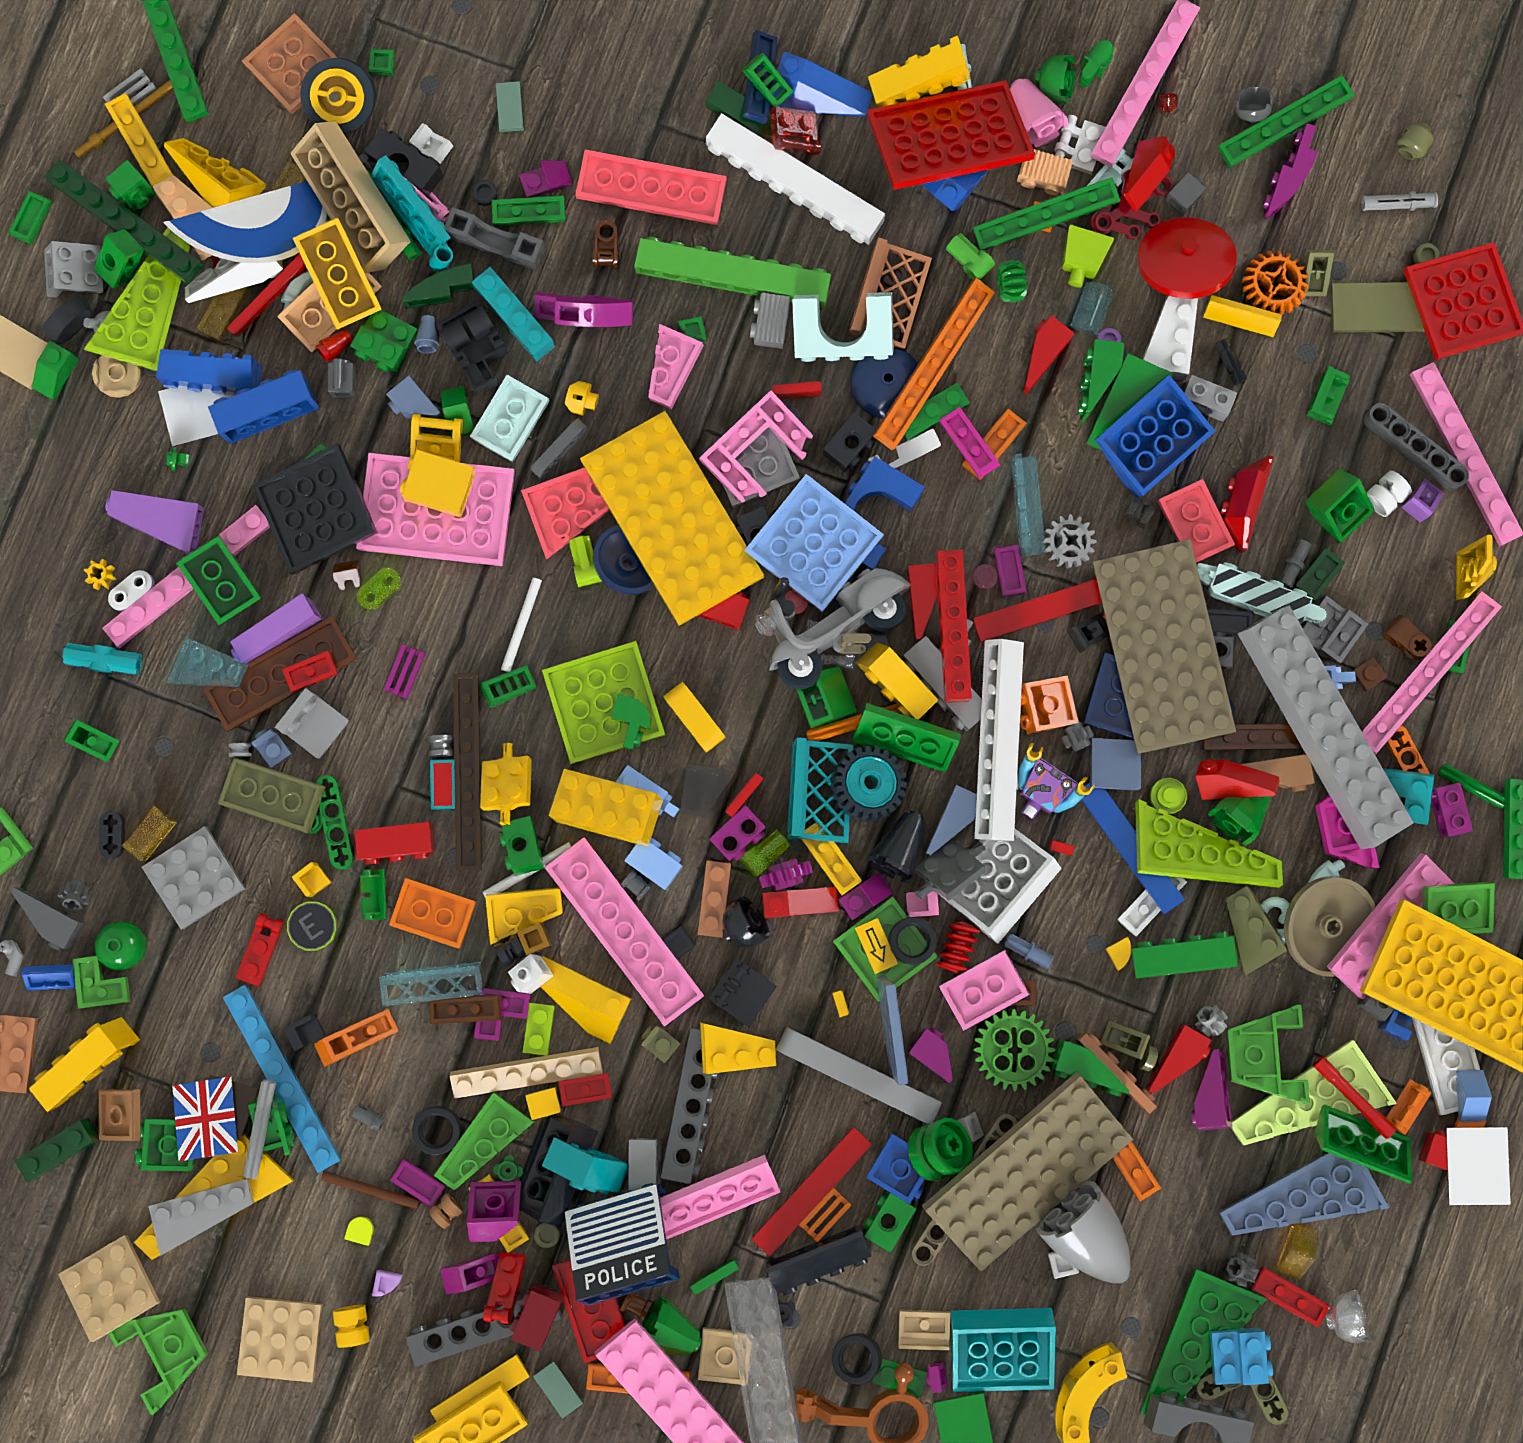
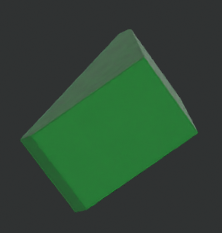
(456, 406)

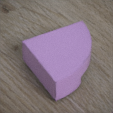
(385, 1282)

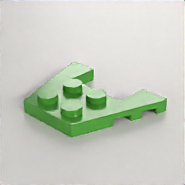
(1255, 1055)
(172, 1347)

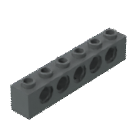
(672, 1167)
(424, 1351)

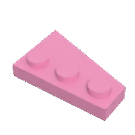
(672, 366)

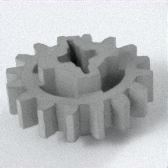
(1076, 548)

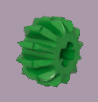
(1011, 281)

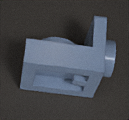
(271, 747)

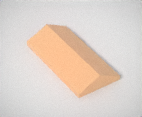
(309, 317)

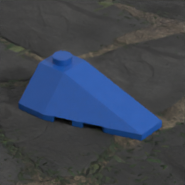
(820, 89)
(955, 190)

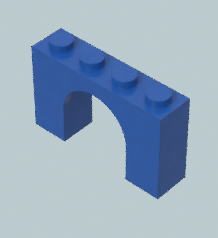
(883, 481)

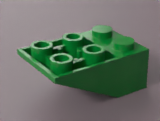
(1102, 365)
(1074, 1058)

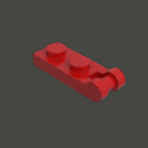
(259, 950)
(505, 1287)

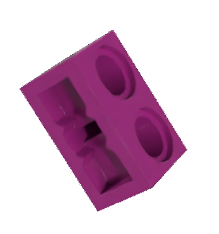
(1450, 810)
(733, 829)

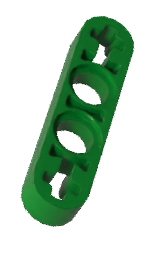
(336, 822)

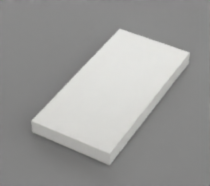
(1442, 1058)

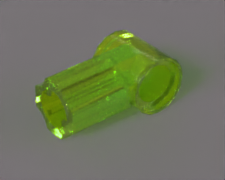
(761, 856)

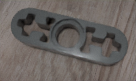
(559, 448)

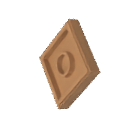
(119, 1115)

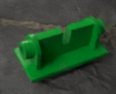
(375, 905)

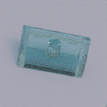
(1092, 308)

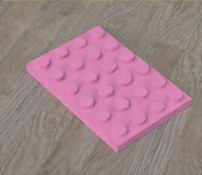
(428, 533)

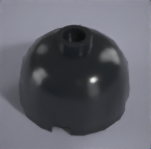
(743, 924)

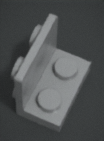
(71, 268)
(312, 723)

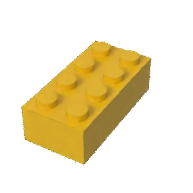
(337, 273)
(606, 807)

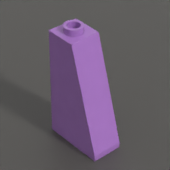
(164, 519)
(276, 629)

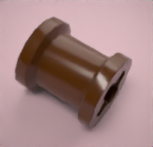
(636, 1306)

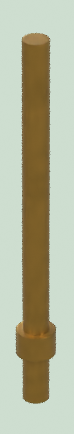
(96, 140)

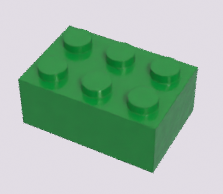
(218, 579)

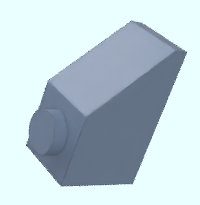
(410, 400)

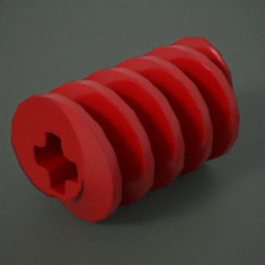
(958, 947)

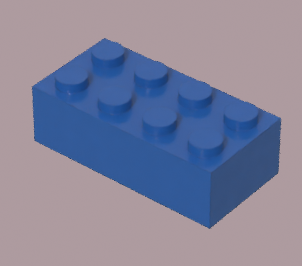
(263, 406)

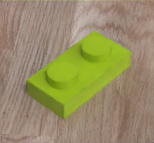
(538, 1029)

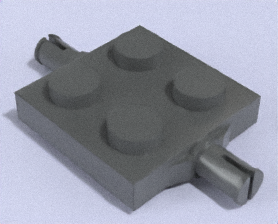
(950, 870)

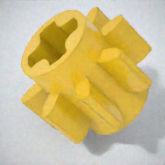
(93, 573)

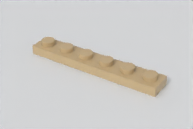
(526, 1072)

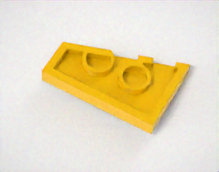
(520, 909)
(733, 1051)

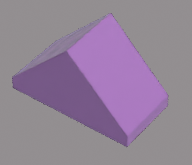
(1423, 500)

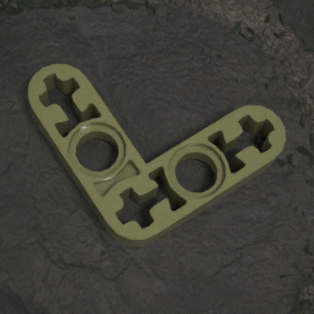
(1266, 1409)

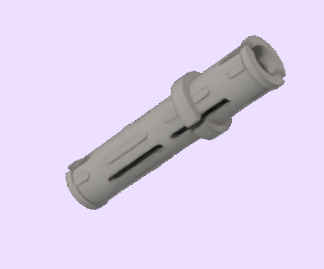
(1400, 201)

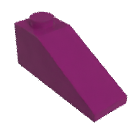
(1213, 1101)

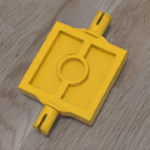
(506, 783)

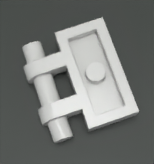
(1087, 140)

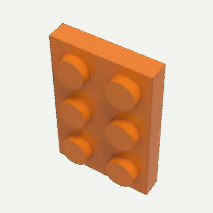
(432, 913)

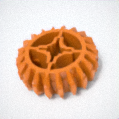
(1266, 279)

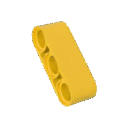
(694, 717)

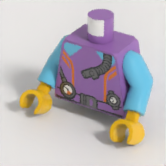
(1047, 786)

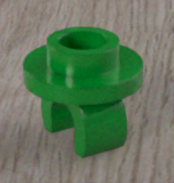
(176, 459)

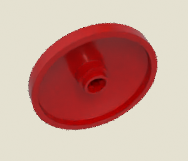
(1186, 257)

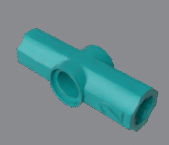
(102, 659)

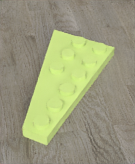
(1280, 1115)

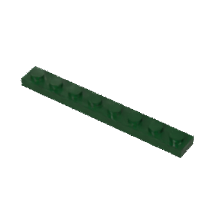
(119, 217)

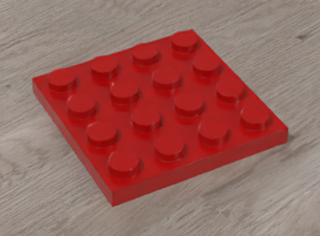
(1464, 300)

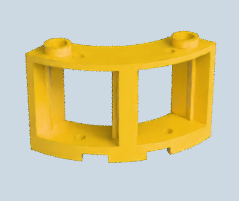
(1082, 1389)

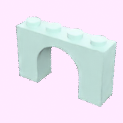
(812, 341)

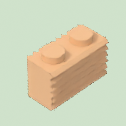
(1045, 172)

